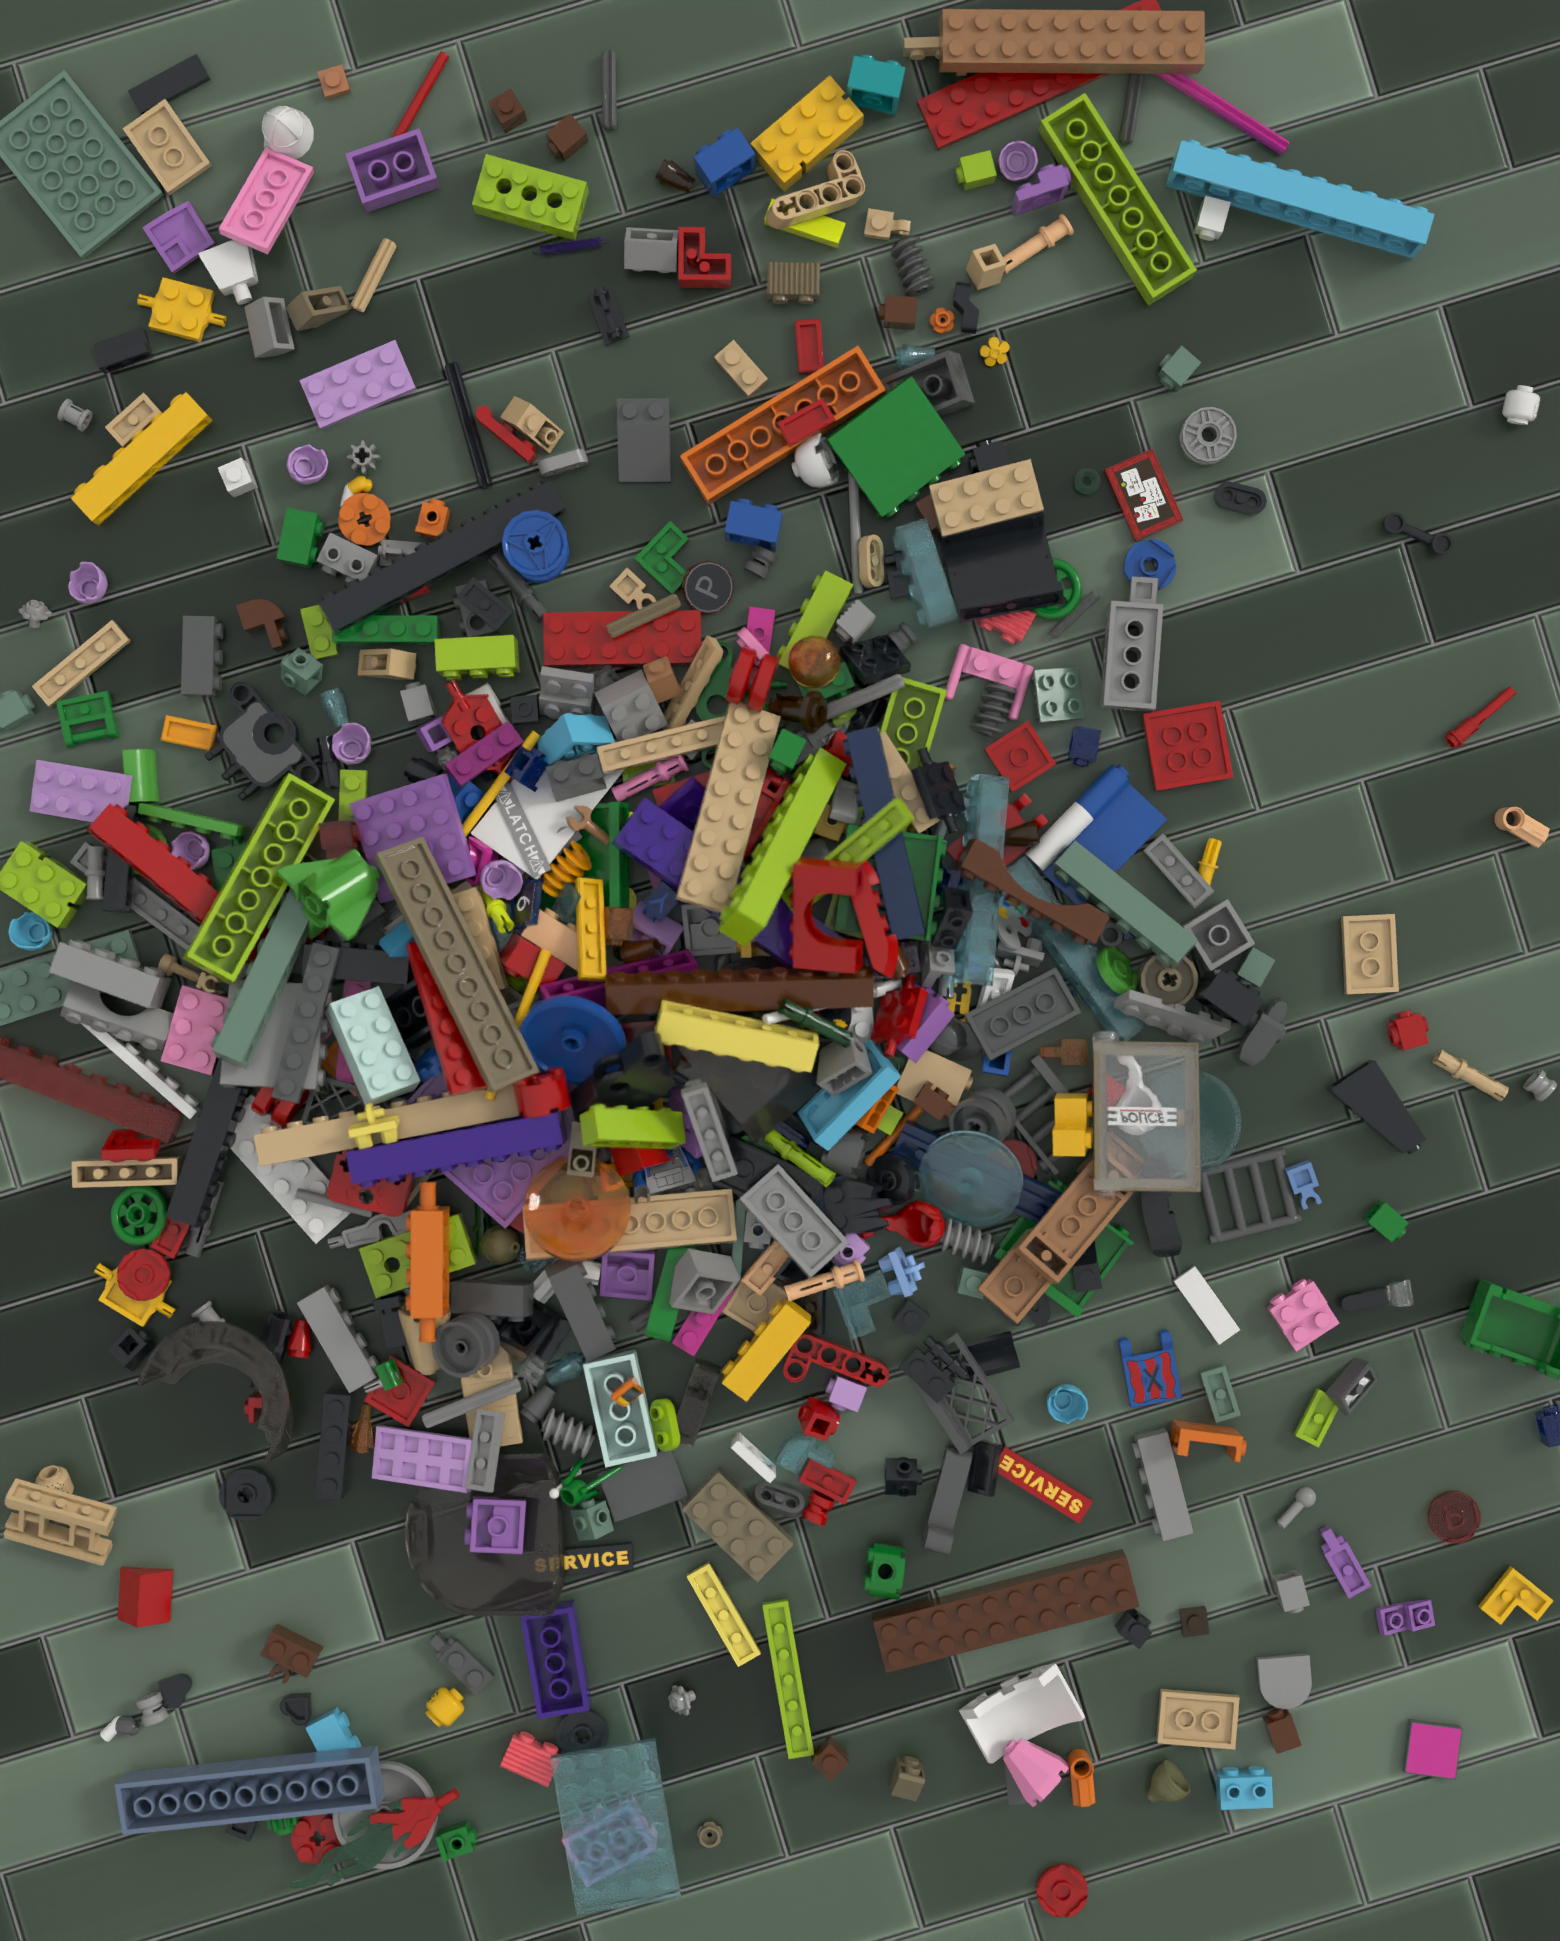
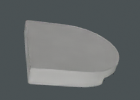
(1285, 1679)

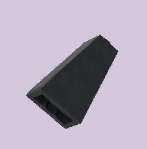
(1376, 1103)

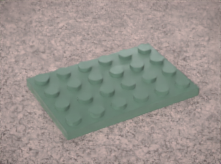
(75, 165)

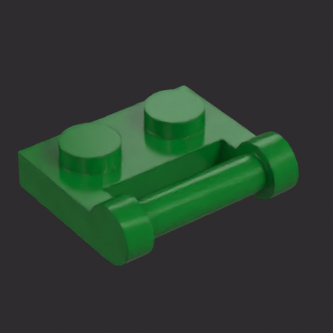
(86, 710)

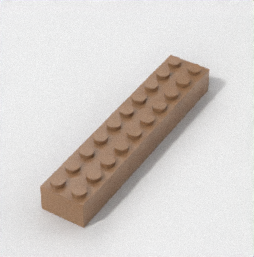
(1071, 41)

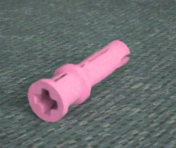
(662, 771)

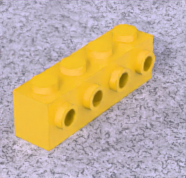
(765, 1349)

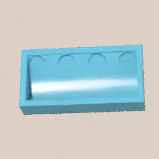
(832, 1116)

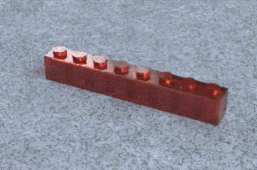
(89, 1092)

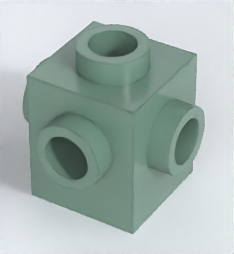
(301, 671)
(591, 1519)

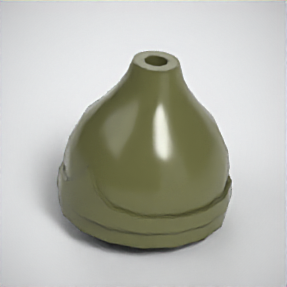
(500, 1245)
(1168, 1784)

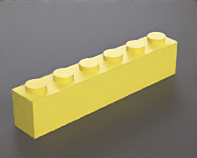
(736, 1036)

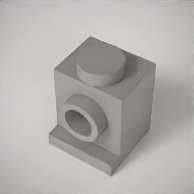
(754, 1240)

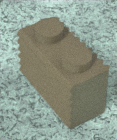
(793, 282)

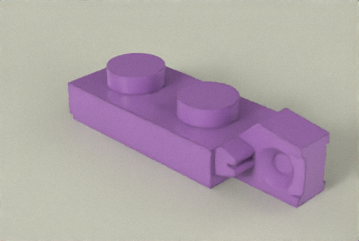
(1343, 1563)

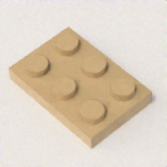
(167, 147)
(1369, 954)
(1197, 1719)

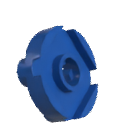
(1148, 550)
(428, 1065)

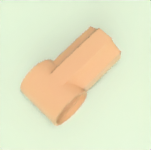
(1522, 826)

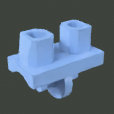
(905, 1269)

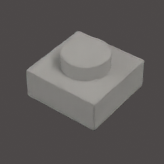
(1143, 590)

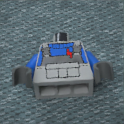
(670, 1176)

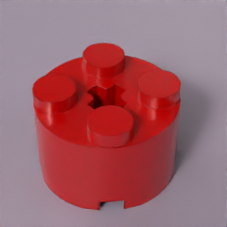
(542, 1093)

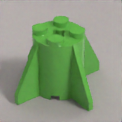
(334, 892)

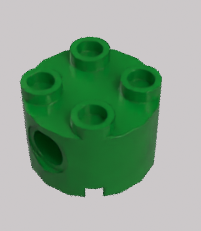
(886, 1586)

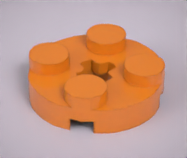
(370, 505)

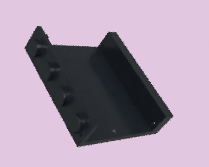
(1001, 569)

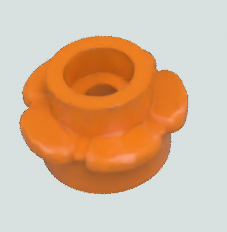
(938, 326)

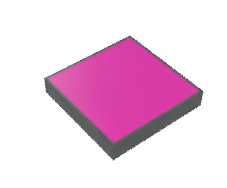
(1432, 1749)

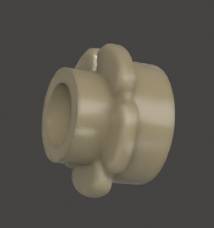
(704, 1839)

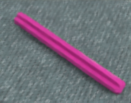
(1227, 111)

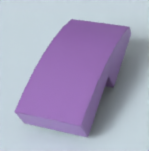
(1405, 1616)

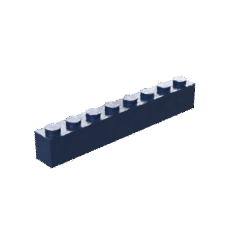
(892, 859)

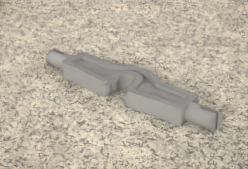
(370, 1231)

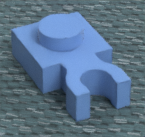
(1302, 1181)

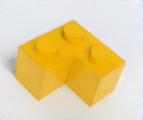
(1071, 1128)

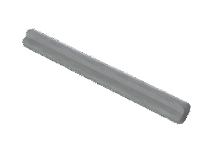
(857, 699)

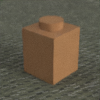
(662, 679)

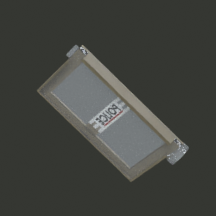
(1145, 1116)

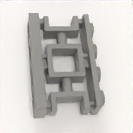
(707, 1124)

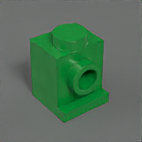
(459, 1831)

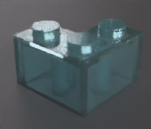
(854, 1301)

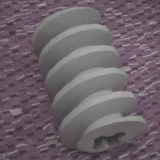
(966, 1241)
(567, 1433)

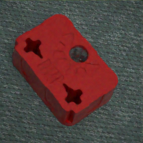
(388, 1199)

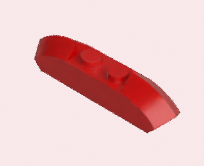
(880, 948)

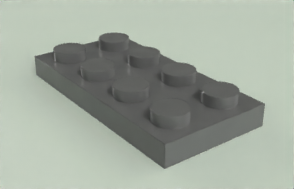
(1022, 1014)

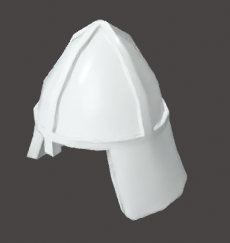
(287, 131)

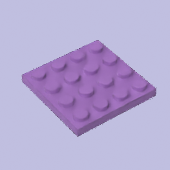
(412, 813)

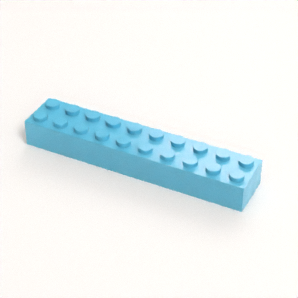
(1300, 199)

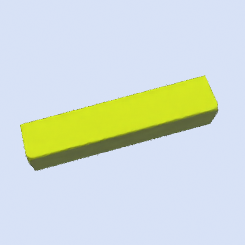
(820, 229)

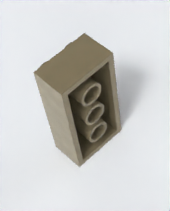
(738, 1524)

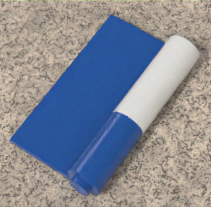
(1106, 820)

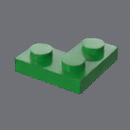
(658, 555)

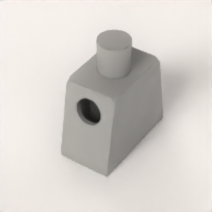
(842, 1067)

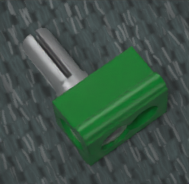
(388, 1376)

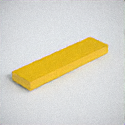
(590, 930)

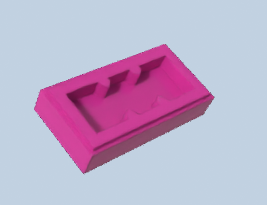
(761, 624)

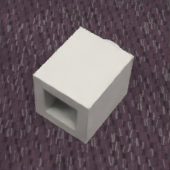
(1211, 218)
(237, 477)

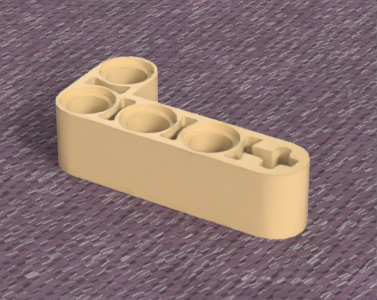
(813, 196)

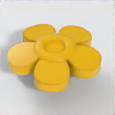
(995, 351)

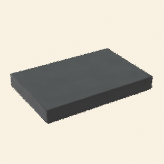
(644, 1485)

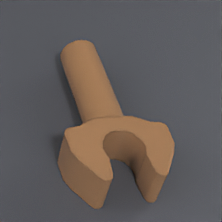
(587, 824)

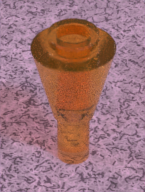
(363, 1437)

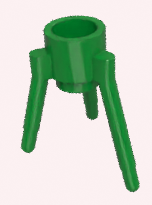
(576, 1490)

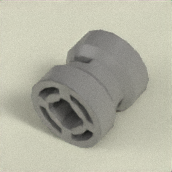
(152, 1708)

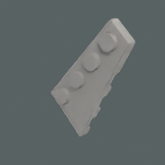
(1171, 1017)

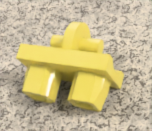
(386, 1126)

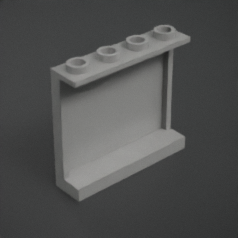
(267, 1056)

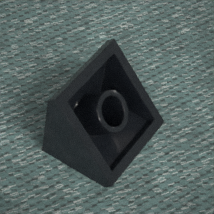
(523, 1336)

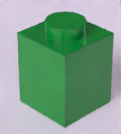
(1386, 1221)

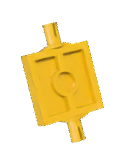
(181, 310)
(134, 1310)

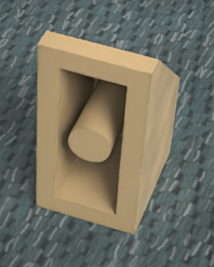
(387, 664)

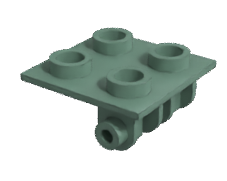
(1058, 694)

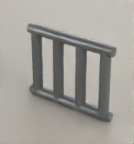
(1267, 1222)

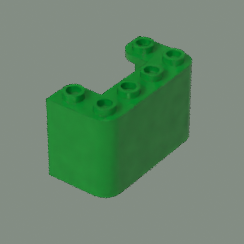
(1515, 1327)

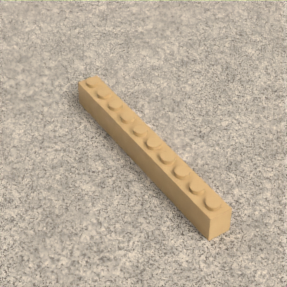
(415, 1119)

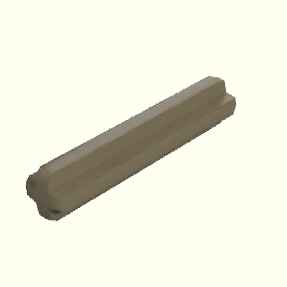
(643, 615)

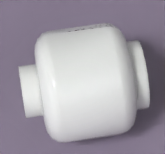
(1521, 405)

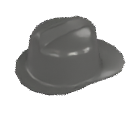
(956, 1041)

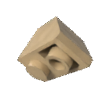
(532, 424)

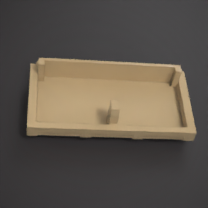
(491, 1375)

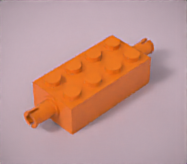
(429, 1261)

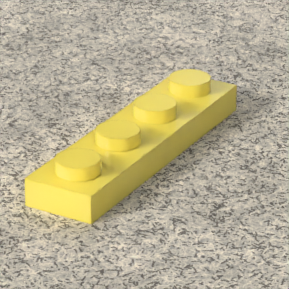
(723, 1614)

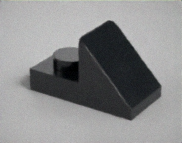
(1087, 1270)

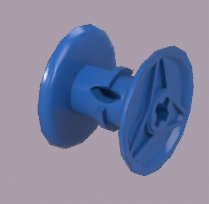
(530, 530)

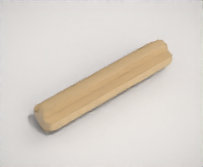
(373, 275)

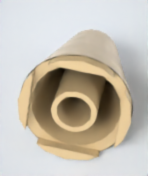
(420, 1351)

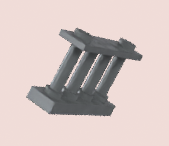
(1038, 1070)

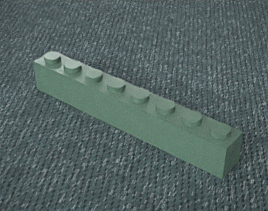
(263, 984)

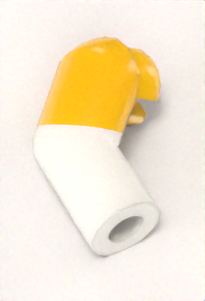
(355, 486)

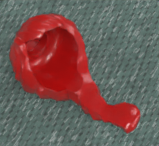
(916, 1222)

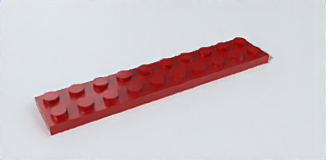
(996, 97)

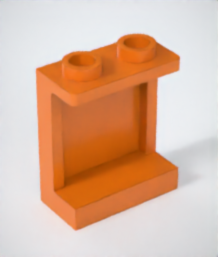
(1184, 1432)

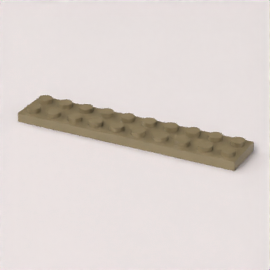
(456, 964)

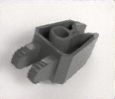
(1263, 1032)

